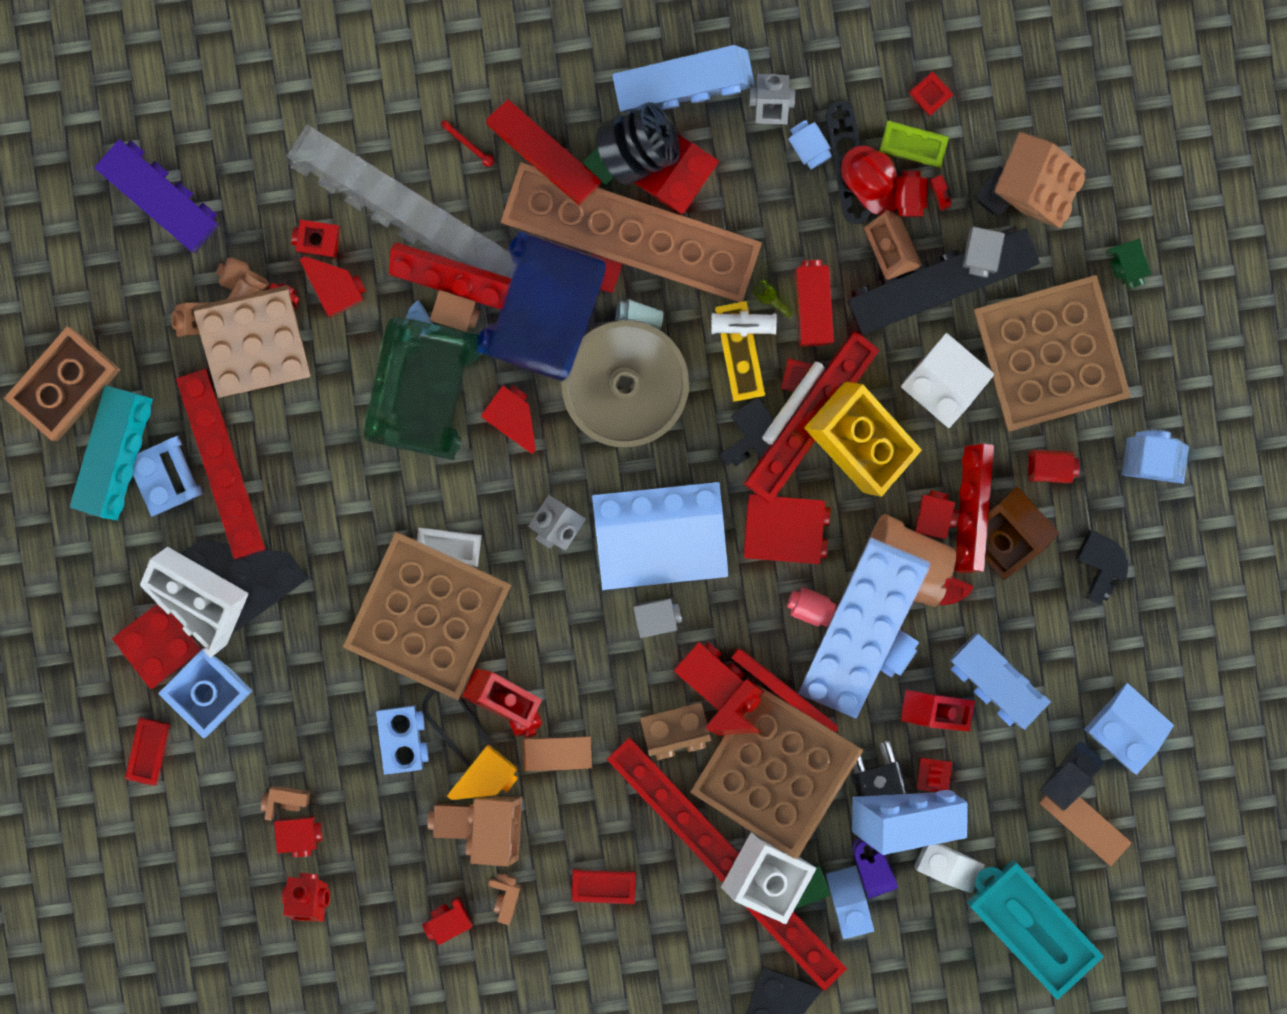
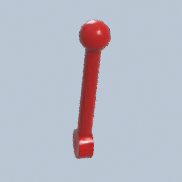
(487, 160)

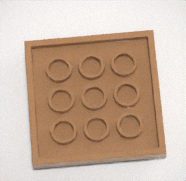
(1052, 353)
(427, 615)
(778, 778)

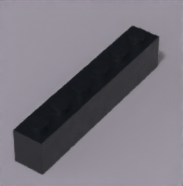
(936, 284)

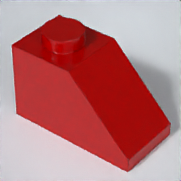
(333, 286)
(512, 416)
(501, 697)
(937, 710)

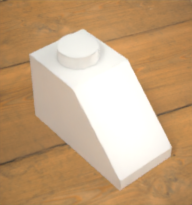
(948, 866)

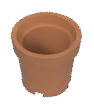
(941, 556)

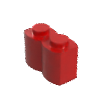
(1052, 466)

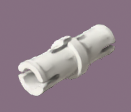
(744, 323)

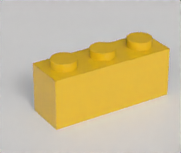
(741, 359)

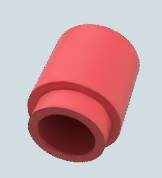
(811, 607)

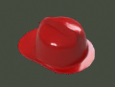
(870, 178)

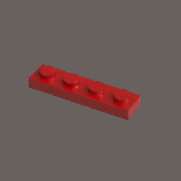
(448, 275)
(974, 508)

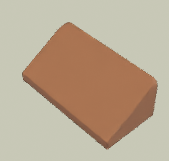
(892, 245)

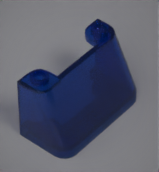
(544, 307)

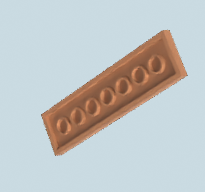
(634, 235)

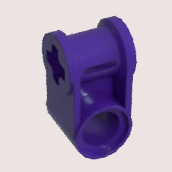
(874, 870)

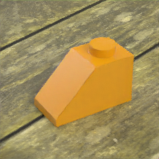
(485, 776)

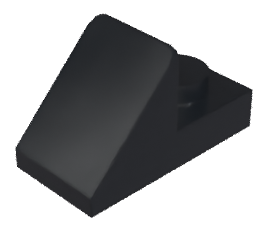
(1072, 776)

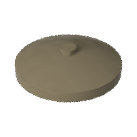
(626, 383)

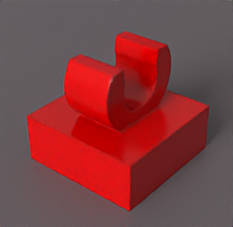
(933, 774)

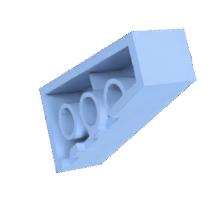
(685, 79)
(1155, 457)

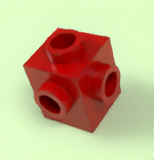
(305, 898)

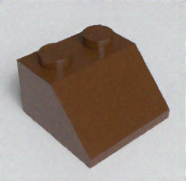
(1015, 533)

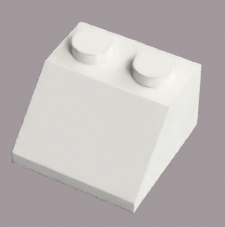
(947, 380)
(767, 879)

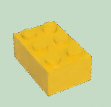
(863, 438)

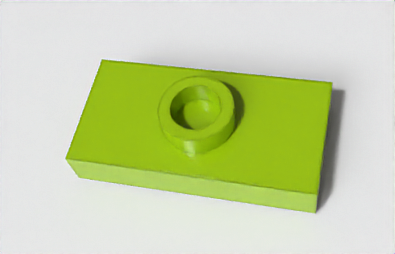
(914, 144)

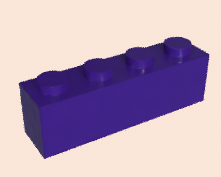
(157, 196)

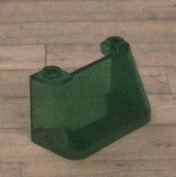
(419, 387)

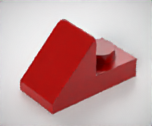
(731, 718)

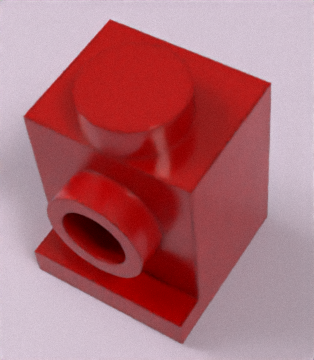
(329, 234)
(447, 922)

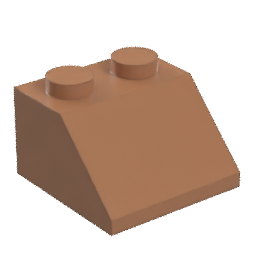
(494, 830)

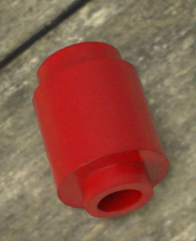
(911, 194)

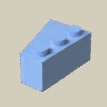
(998, 682)

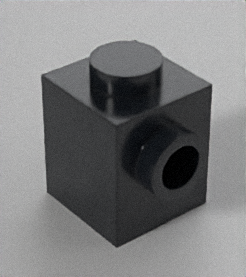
(988, 198)

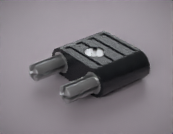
(881, 779)

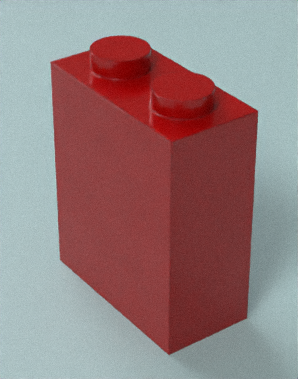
(813, 304)
(786, 530)

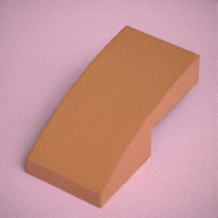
(557, 753)

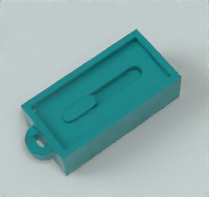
(1033, 927)

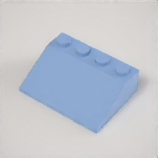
(660, 535)

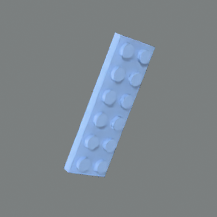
(863, 627)

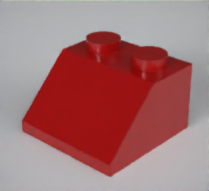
(681, 182)

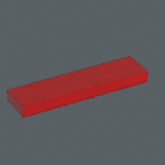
(543, 152)
(781, 688)

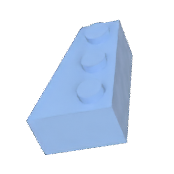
(909, 820)

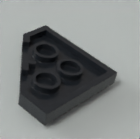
(263, 575)

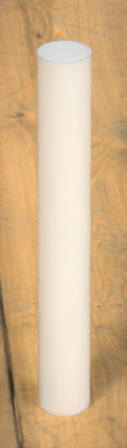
(793, 403)

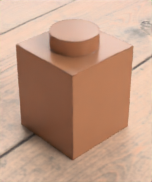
(455, 312)
(450, 821)

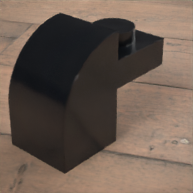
(753, 422)
(1110, 561)

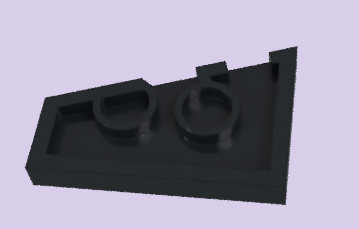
(781, 994)

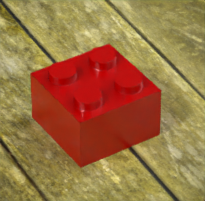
(157, 645)

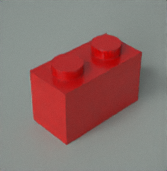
(709, 674)

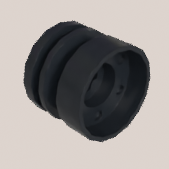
(638, 143)

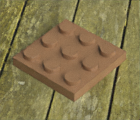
(252, 341)

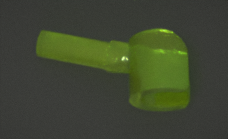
(769, 297)

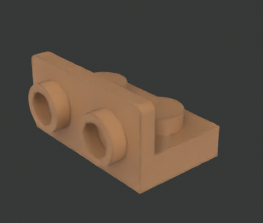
(675, 730)

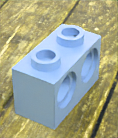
(392, 739)

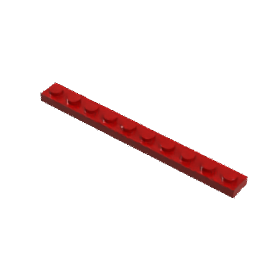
(719, 856)

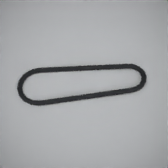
(444, 736)

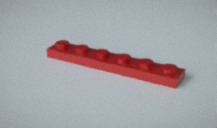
(794, 441)
(220, 464)

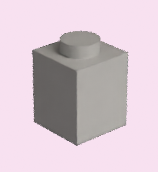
(983, 251)
(657, 617)

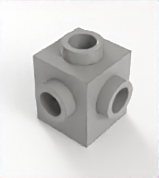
(772, 99)
(556, 523)

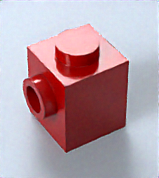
(935, 515)
(297, 835)

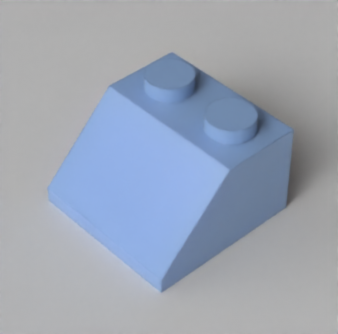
(205, 693)
(1130, 728)

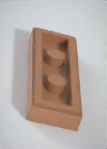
(1090, 828)

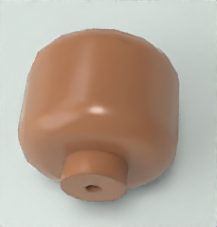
(231, 272)

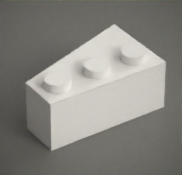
(196, 597)

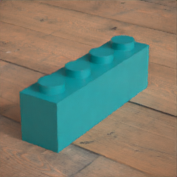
(111, 453)

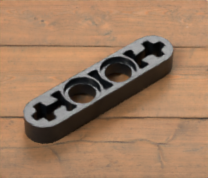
(837, 158)

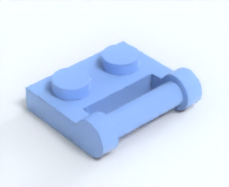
(155, 480)

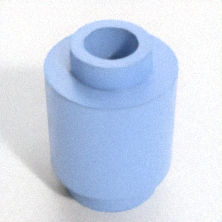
(810, 144)
(900, 654)

